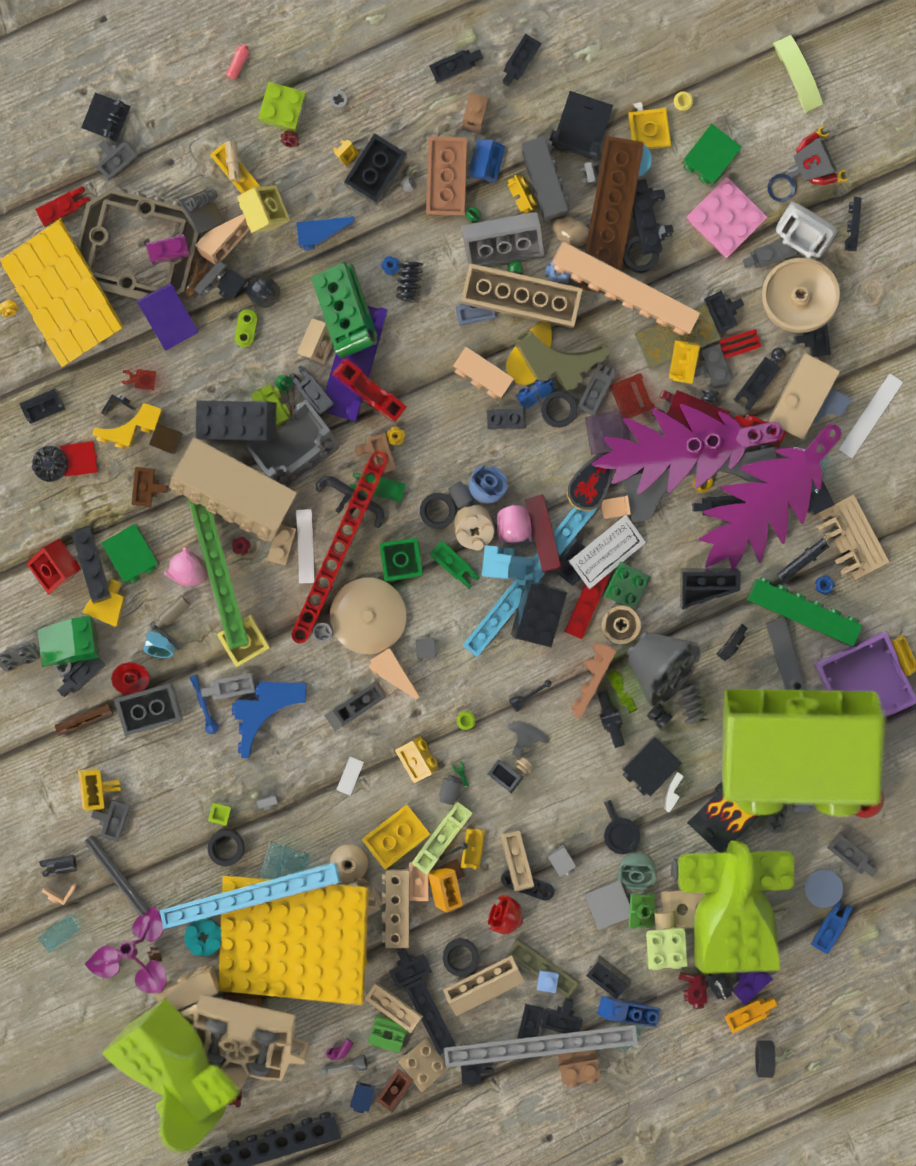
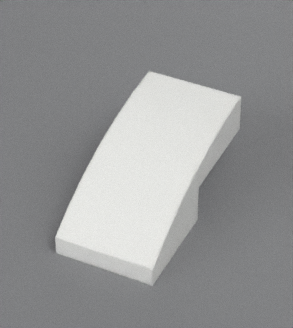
(671, 797)

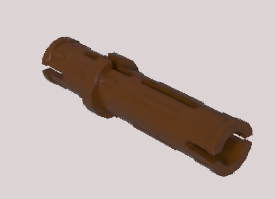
(75, 723)

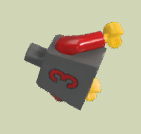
(815, 162)

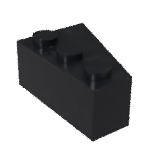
(706, 584)

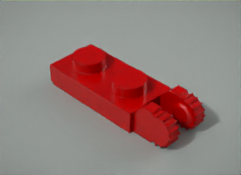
(61, 207)

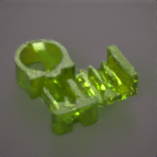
(618, 687)

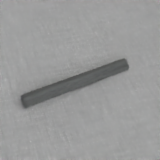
(116, 875)

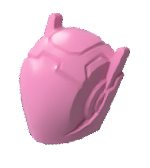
(513, 525)
(187, 569)

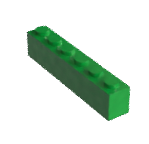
(804, 612)

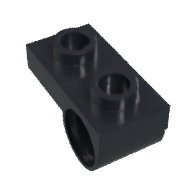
(506, 419)

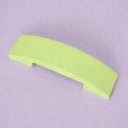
(799, 73)
(441, 838)

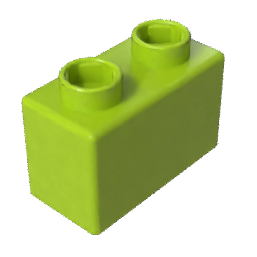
(802, 749)

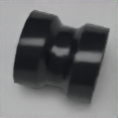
(659, 716)

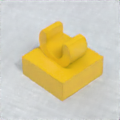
(346, 152)

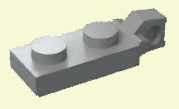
(230, 687)

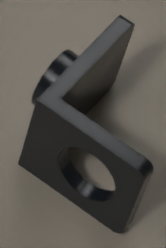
(121, 399)

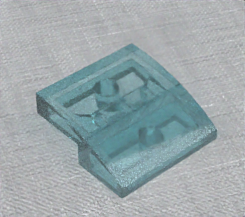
(282, 861)

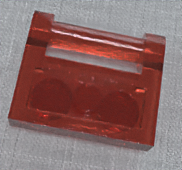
(626, 398)

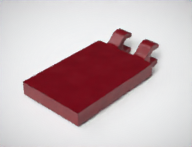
(682, 398)

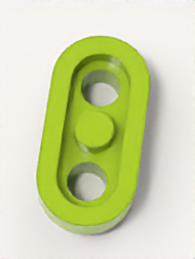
(247, 328)

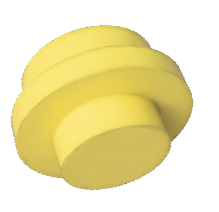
(683, 101)

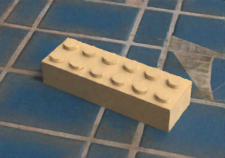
(521, 296)

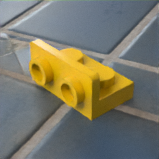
(417, 759)

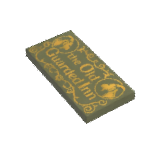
(658, 341)

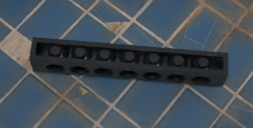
(276, 1150)

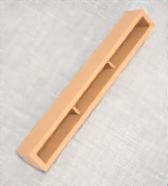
(624, 288)

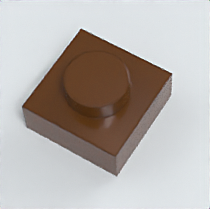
(454, 865)

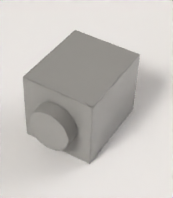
(562, 861)

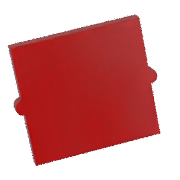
(80, 458)

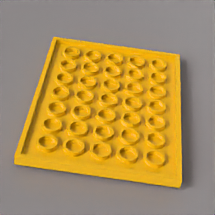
(297, 944)

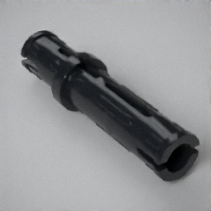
(804, 559)

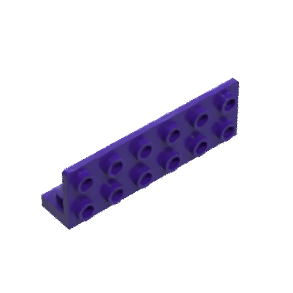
(346, 401)

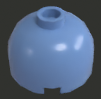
(487, 484)

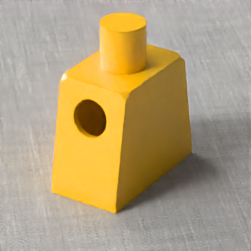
(110, 609)

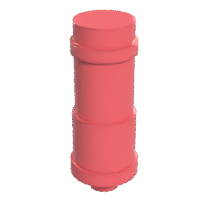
(237, 63)

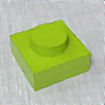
(219, 814)

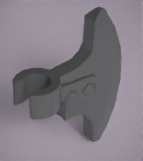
(526, 736)

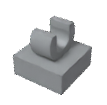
(592, 170)

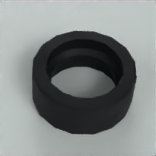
(632, 266)
(573, 412)
(437, 496)
(221, 861)
(457, 971)
(765, 1058)

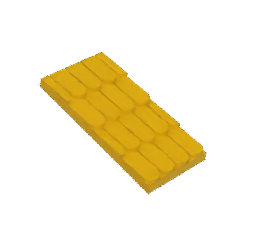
(61, 292)

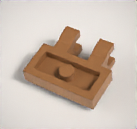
(375, 444)

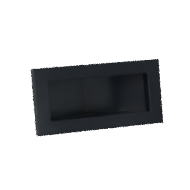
(505, 776)

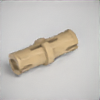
(233, 161)

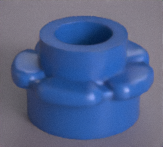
(390, 260)
(829, 584)

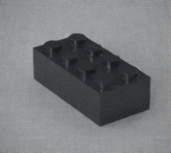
(236, 420)

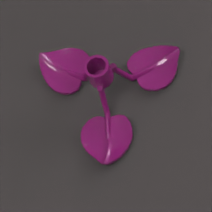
(153, 975)

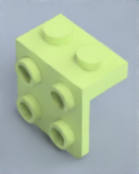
(666, 949)

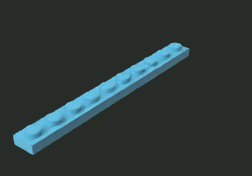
(511, 598)
(250, 896)

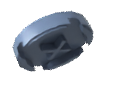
(824, 888)

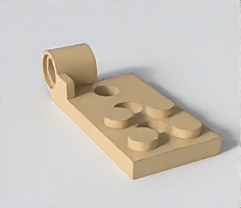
(669, 917)

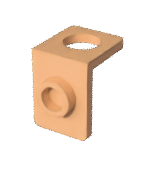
(615, 507)
(55, 898)

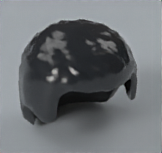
(263, 291)

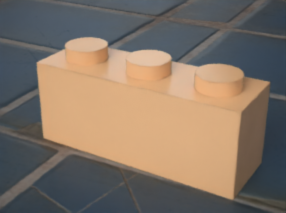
(482, 373)

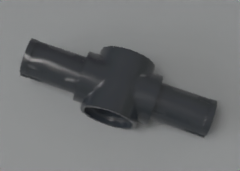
(611, 719)

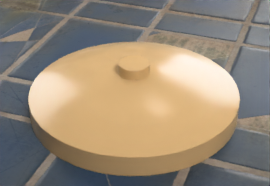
(800, 295)
(368, 615)

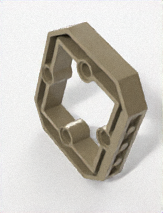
(94, 223)

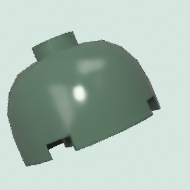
(637, 871)

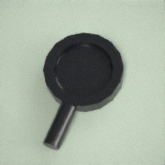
(621, 833)

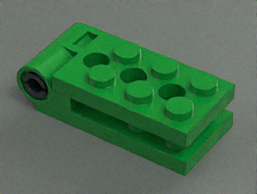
(345, 309)

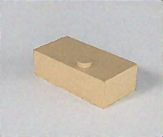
(803, 395)

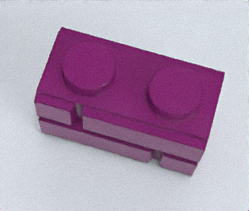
(168, 249)

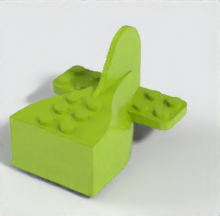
(734, 918)
(170, 1059)

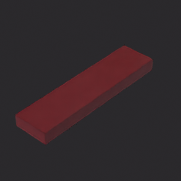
(543, 533)

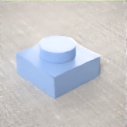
(547, 981)

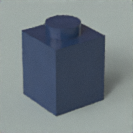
(362, 1097)

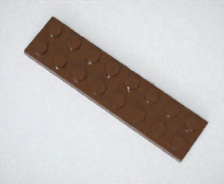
(613, 202)

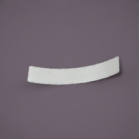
(305, 546)

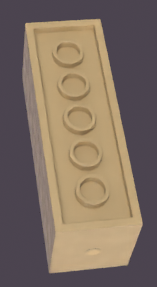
(232, 490)

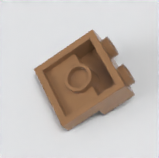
(579, 1067)

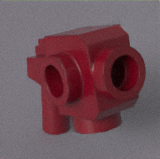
(697, 992)

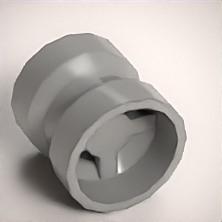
(320, 633)

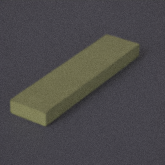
(535, 962)

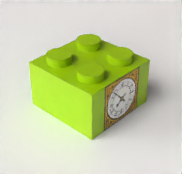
(282, 107)

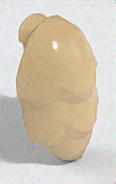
(570, 231)

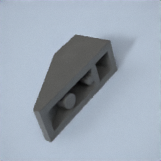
(355, 706)

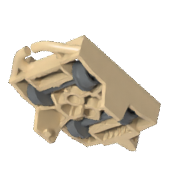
(246, 1039)

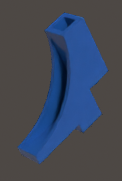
(254, 712)

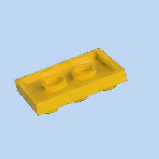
(396, 836)

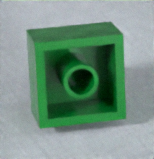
(401, 559)

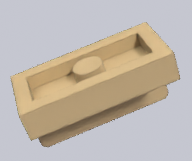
(316, 342)

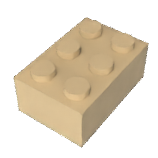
(190, 987)

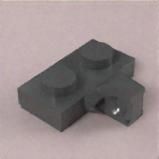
(115, 159)
(714, 366)
(112, 819)

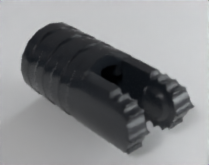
(61, 865)

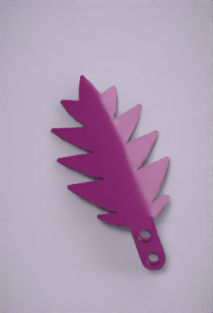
(680, 448)
(787, 482)

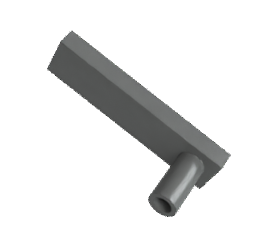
(785, 655)

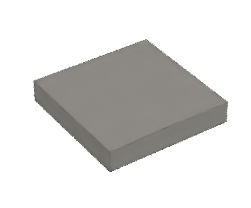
(608, 904)

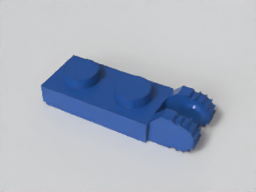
(831, 928)

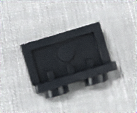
(567, 571)

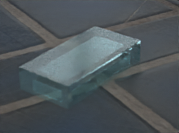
(59, 933)

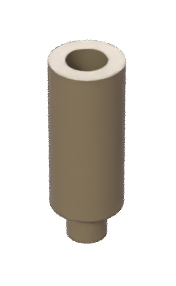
(172, 612)

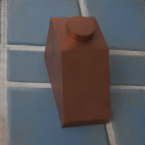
(394, 1090)

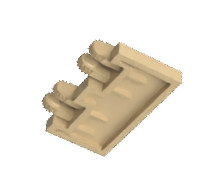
(854, 536)

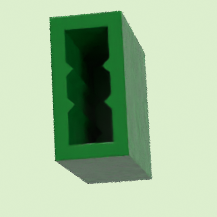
(711, 155)
(131, 554)

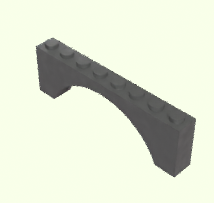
(643, 505)

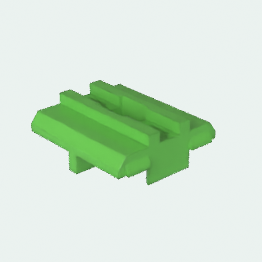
(642, 910)
(377, 1039)

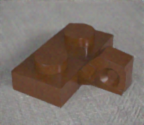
(146, 487)

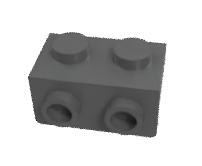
(209, 277)

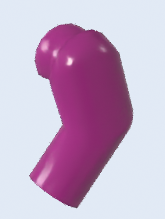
(340, 1052)

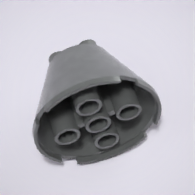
(662, 665)

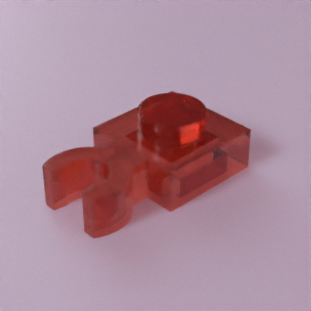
(143, 379)

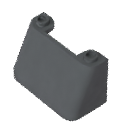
(297, 447)

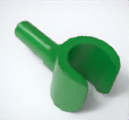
(461, 773)

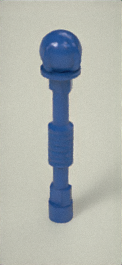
(211, 726)

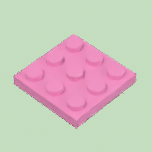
(726, 217)

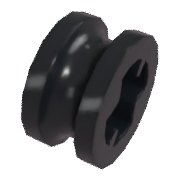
(710, 395)

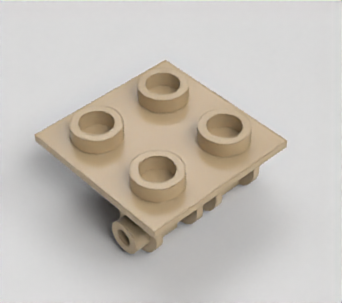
(423, 1064)

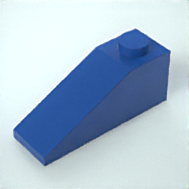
(319, 231)

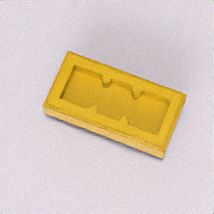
(904, 654)

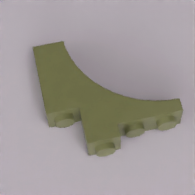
(566, 366)

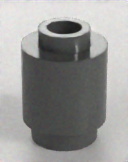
(461, 495)
(450, 790)

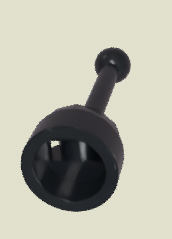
(518, 702)

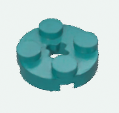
(196, 945)

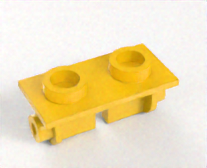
(520, 186)

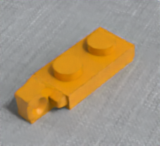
(749, 1014)

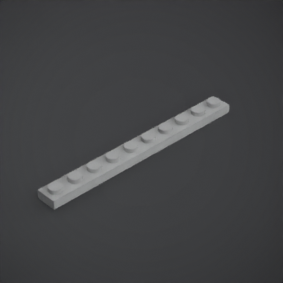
(540, 1046)

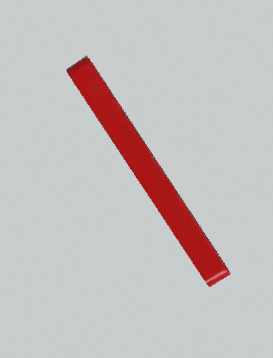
(333, 554)

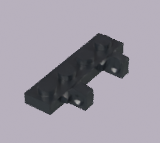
(649, 231)

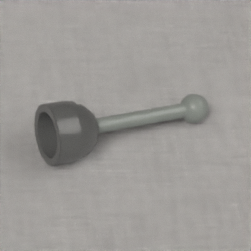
(359, 1063)

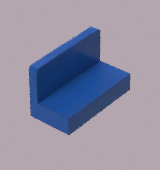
(486, 160)

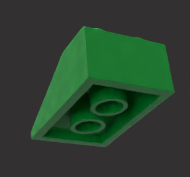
(68, 641)

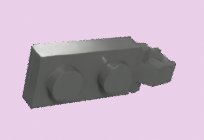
(769, 254)
(851, 855)

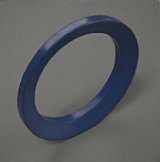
(792, 185)

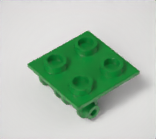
(627, 586)

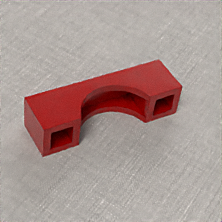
(372, 394)

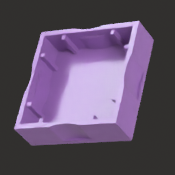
(868, 667)

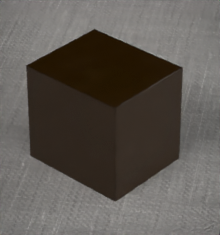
(165, 439)

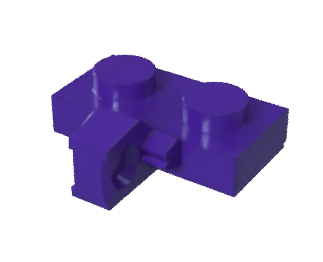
(750, 984)

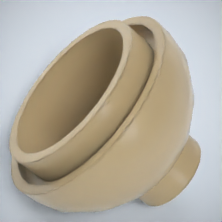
(353, 854)

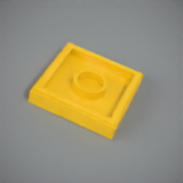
(650, 127)

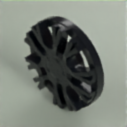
(49, 463)

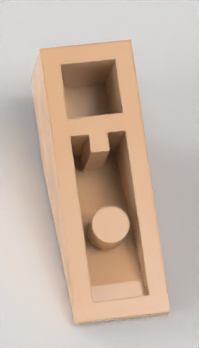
(222, 239)
(390, 669)

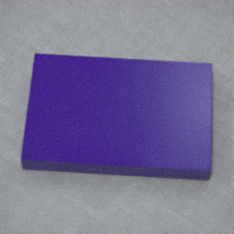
(167, 316)

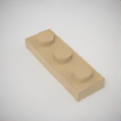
(517, 861)
(393, 1007)

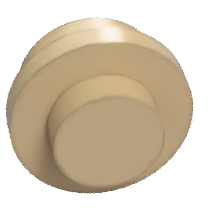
(524, 766)

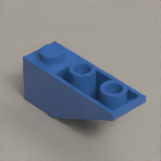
(628, 1011)

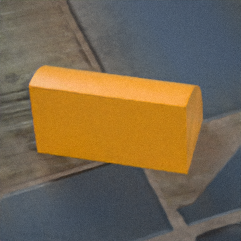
(445, 889)

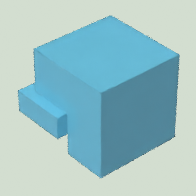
(502, 563)

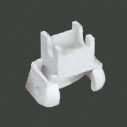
(806, 231)

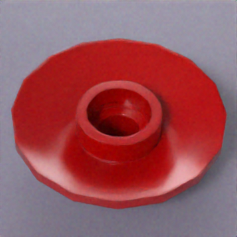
(130, 684)

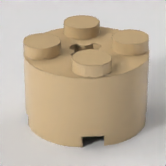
(474, 527)
(627, 633)

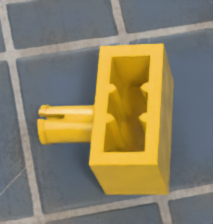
(93, 788)

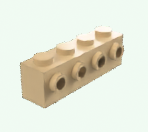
(397, 908)
(483, 985)

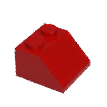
(53, 566)

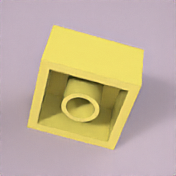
(263, 208)
(256, 642)

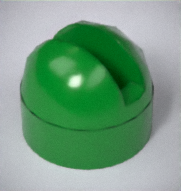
(470, 217)
(515, 267)
(288, 382)

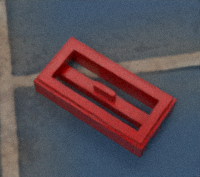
(755, 338)

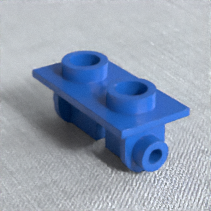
(527, 395)

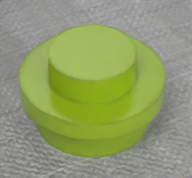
(465, 720)

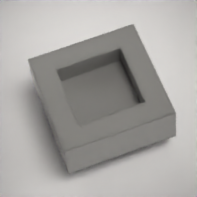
(268, 802)

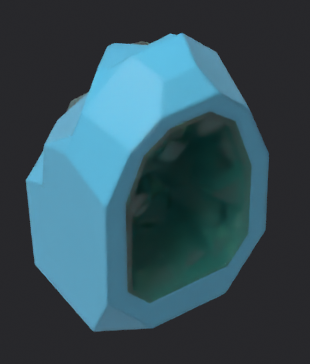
(158, 646)

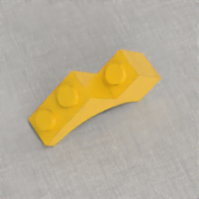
(124, 436)

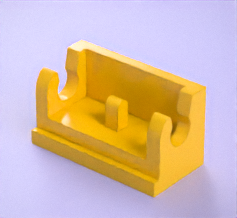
(684, 361)
(472, 855)

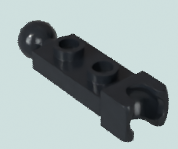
(761, 378)

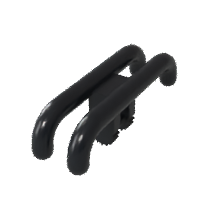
(348, 492)

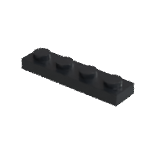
(91, 565)
(431, 1017)

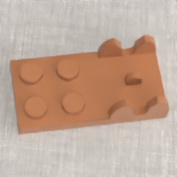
(446, 175)
(598, 668)

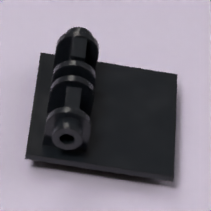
(106, 116)

